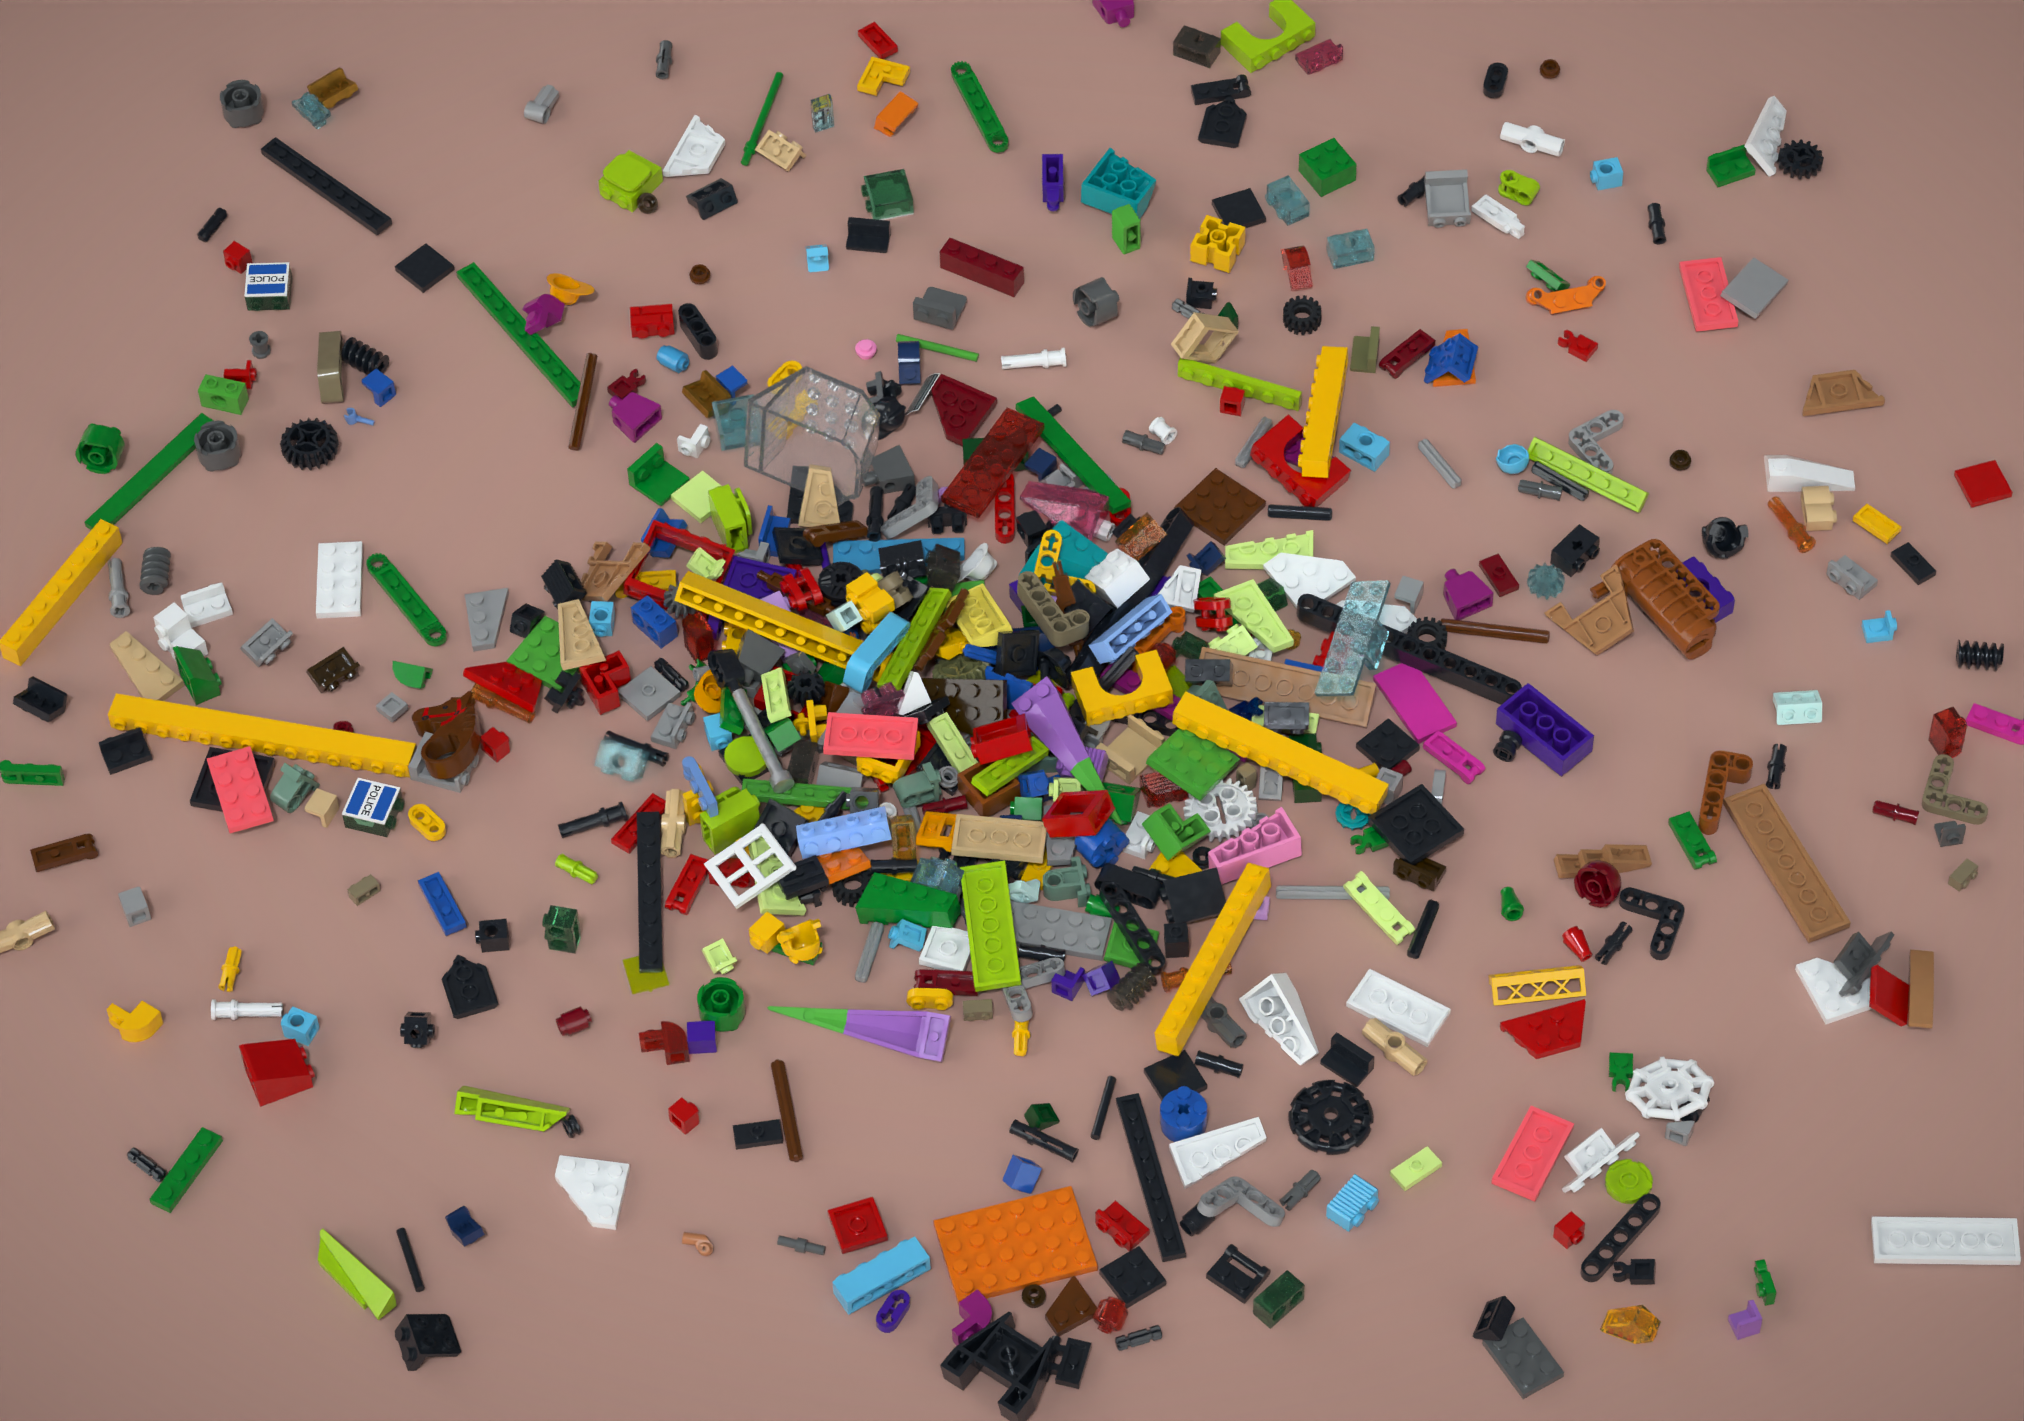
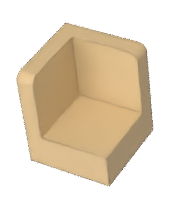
(323, 805)

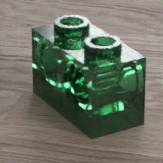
(562, 929)
(1278, 1299)

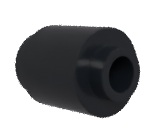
(1194, 1222)

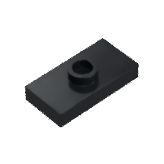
(1913, 563)
(757, 1134)

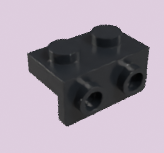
(41, 700)

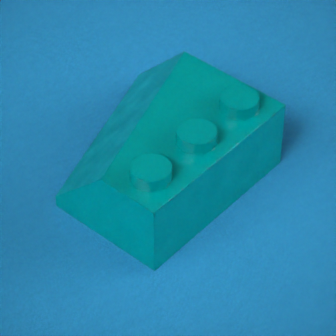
(1116, 184)
(1076, 554)

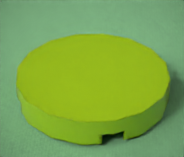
(744, 757)
(1628, 1181)

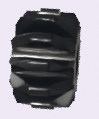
(805, 687)

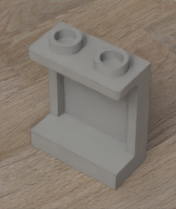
(1447, 198)
(419, 772)

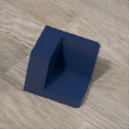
(1041, 463)

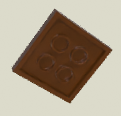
(1221, 506)

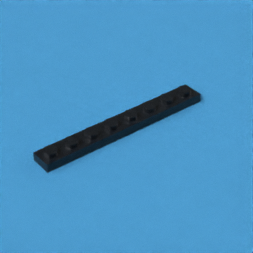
(326, 186)
(649, 892)
(1150, 1177)

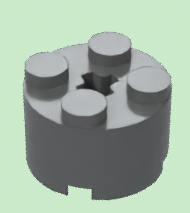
(242, 104)
(1096, 302)
(217, 446)

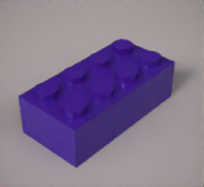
(1545, 729)

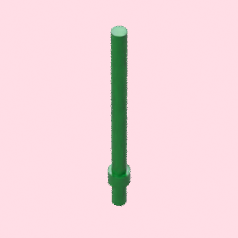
(750, 146)

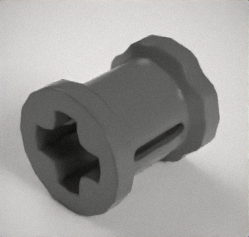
(259, 342)

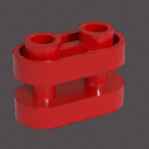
(795, 596)
(1210, 621)

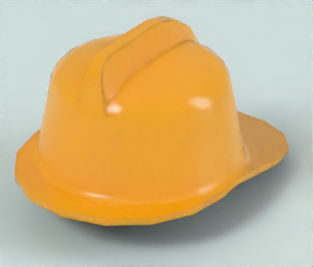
(567, 289)
(708, 693)

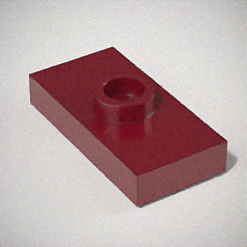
(1499, 575)

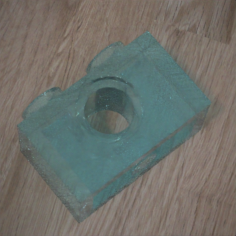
(1287, 200)
(1350, 248)
(634, 759)
(938, 874)

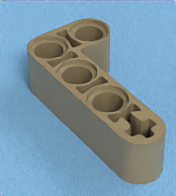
(330, 367)
(1058, 627)

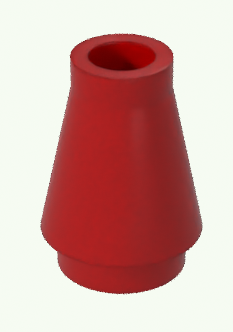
(1577, 943)

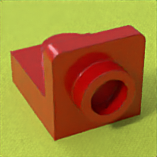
(242, 375)

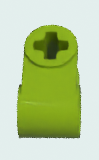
(1519, 188)

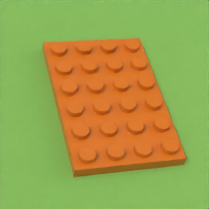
(1015, 1244)

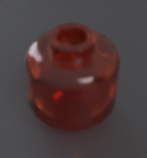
(1166, 654)
(1110, 1315)

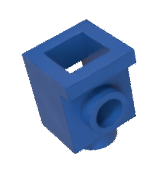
(1037, 783)

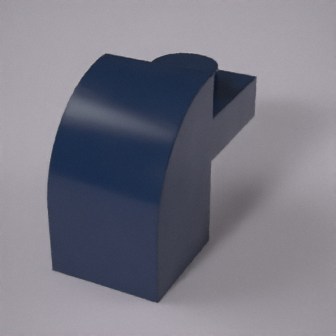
(909, 362)

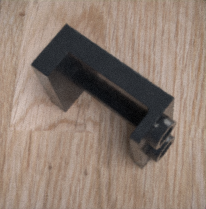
(1193, 896)

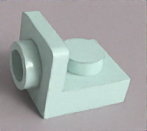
(1024, 891)

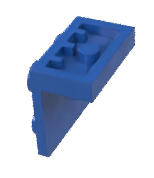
(1453, 355)

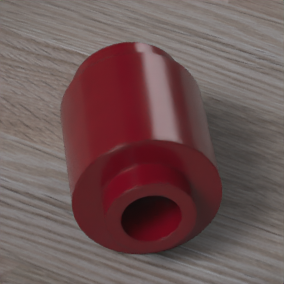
(573, 1021)

